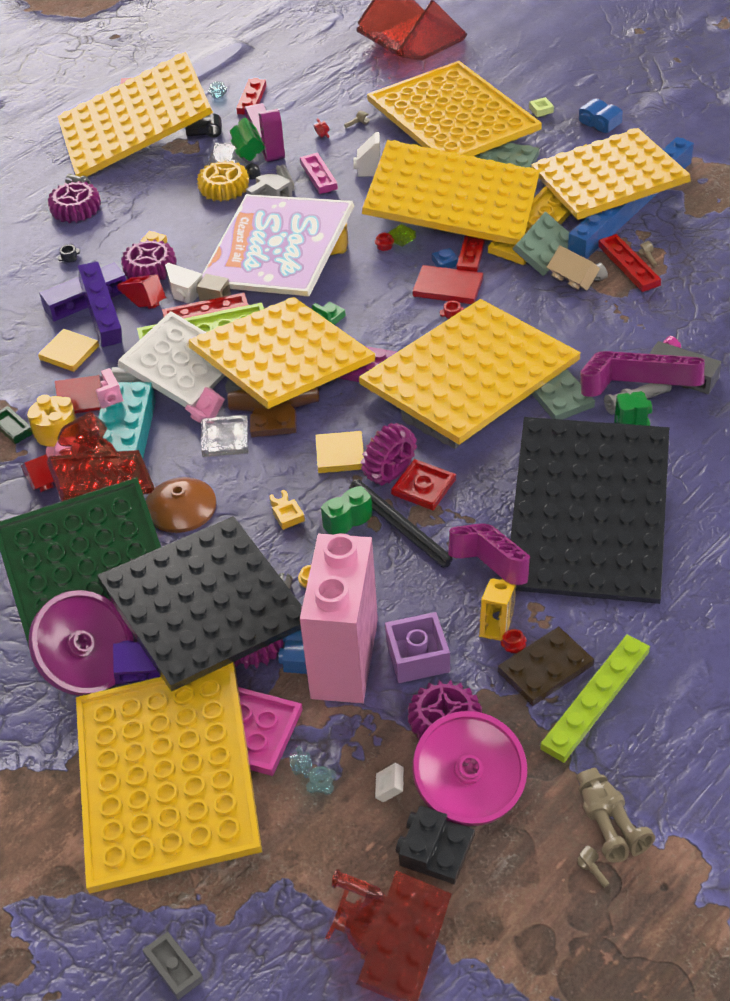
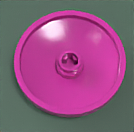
(469, 768)

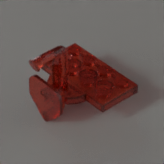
(93, 460)
(391, 931)

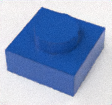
(445, 258)

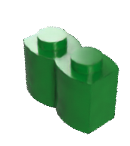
(347, 511)

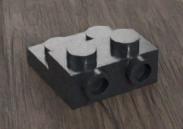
(434, 845)

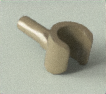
(360, 117)
(646, 249)
(586, 861)

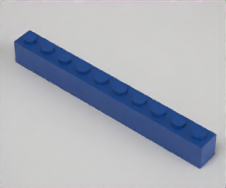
(586, 236)

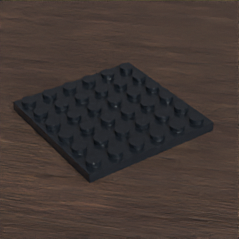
(202, 602)

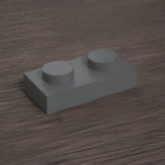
(173, 965)

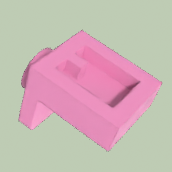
(110, 391)
(207, 405)

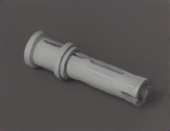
(650, 390)

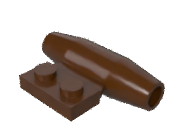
(271, 421)

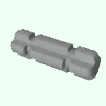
(282, 171)

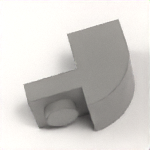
(271, 186)

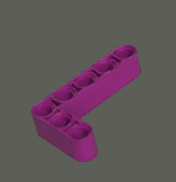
(269, 128)
(639, 367)

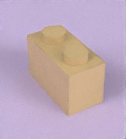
(573, 267)

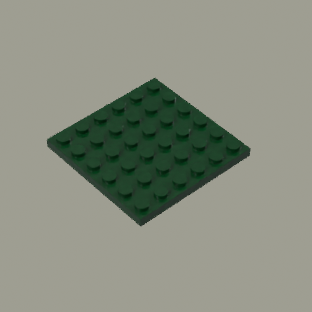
(72, 543)

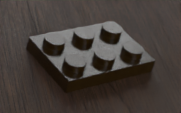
(545, 666)

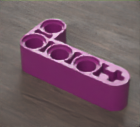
(492, 548)

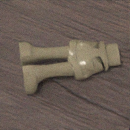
(604, 801)

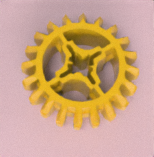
(223, 180)

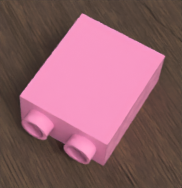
(339, 618)

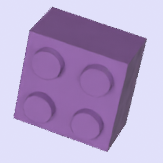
(417, 647)

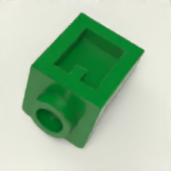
(330, 312)

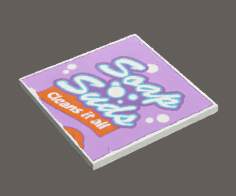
(279, 243)

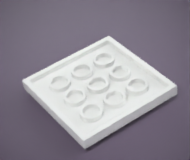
(170, 363)

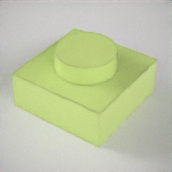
(541, 107)

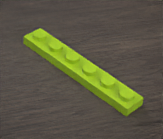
(594, 698)

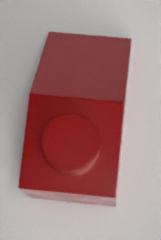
(143, 290)
(38, 473)

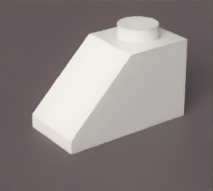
(368, 156)
(183, 283)

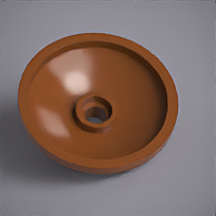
(181, 504)

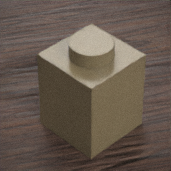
(213, 287)

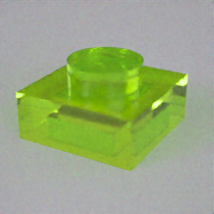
(402, 234)

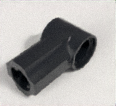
(204, 127)

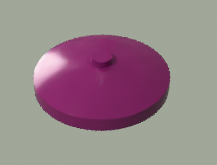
(75, 641)

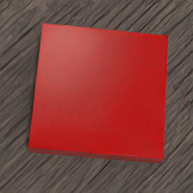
(423, 484)

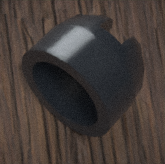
(253, 170)

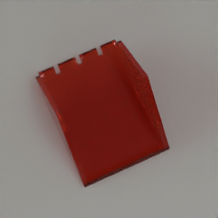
(409, 29)

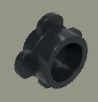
(68, 253)

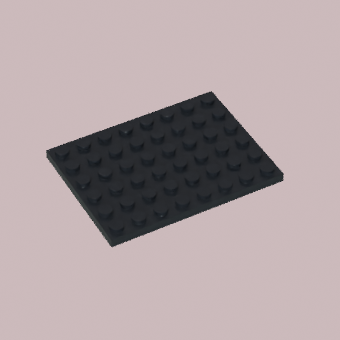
(592, 508)

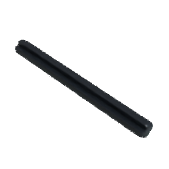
(404, 526)

